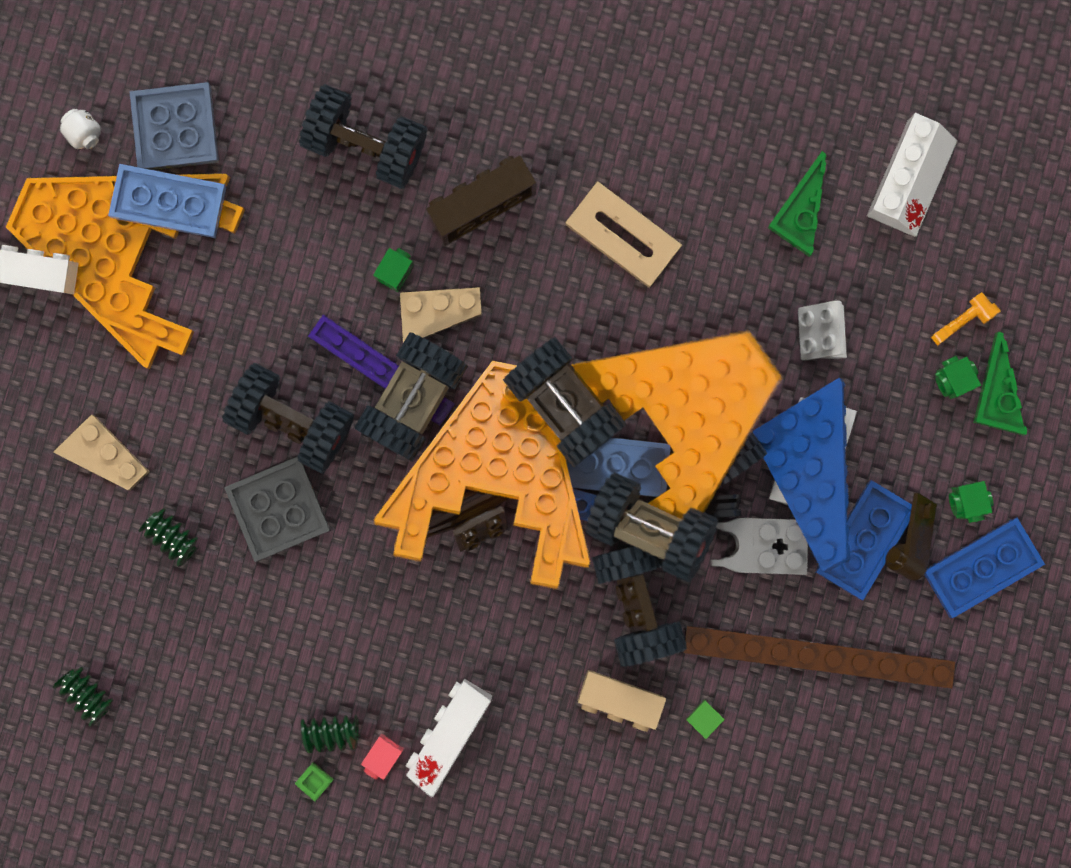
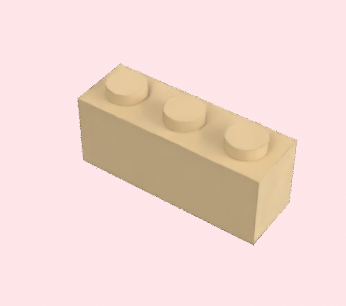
(621, 701)

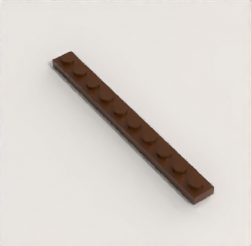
(819, 657)

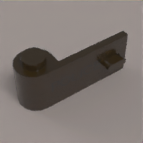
(912, 558)

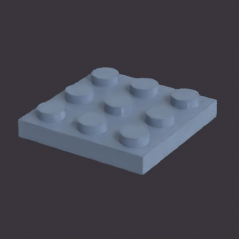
(174, 126)

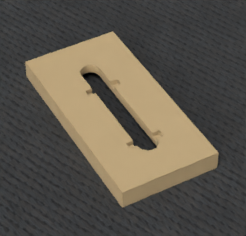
(641, 267)

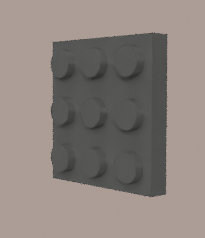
(277, 509)

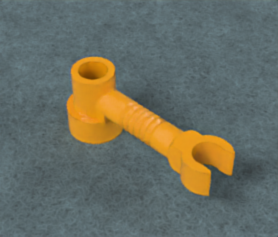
(980, 308)

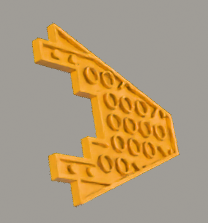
(73, 220)
(700, 400)
(498, 450)

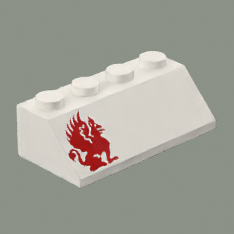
(913, 175)
(448, 737)

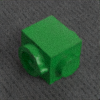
(957, 377)
(971, 501)

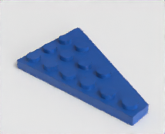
(811, 469)

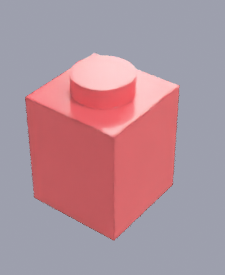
(381, 757)

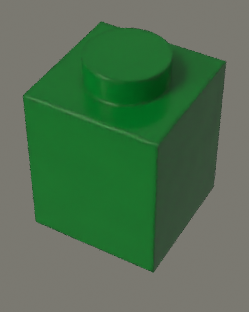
(394, 269)

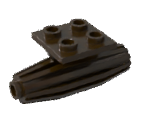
(476, 520)

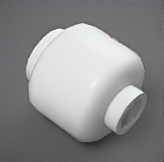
(80, 129)

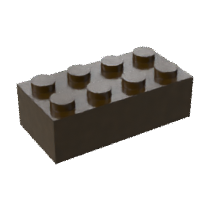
(482, 199)

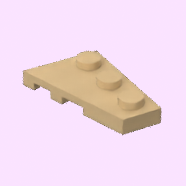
(437, 310)
(103, 454)

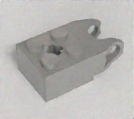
(755, 551)

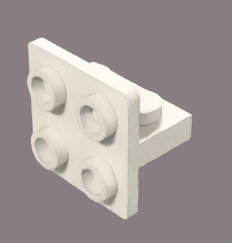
(822, 331)

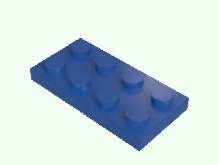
(873, 530)
(983, 567)

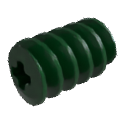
(169, 537)
(84, 695)
(330, 734)

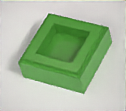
(705, 719)
(314, 781)

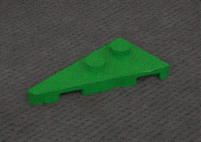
(798, 216)
(998, 399)

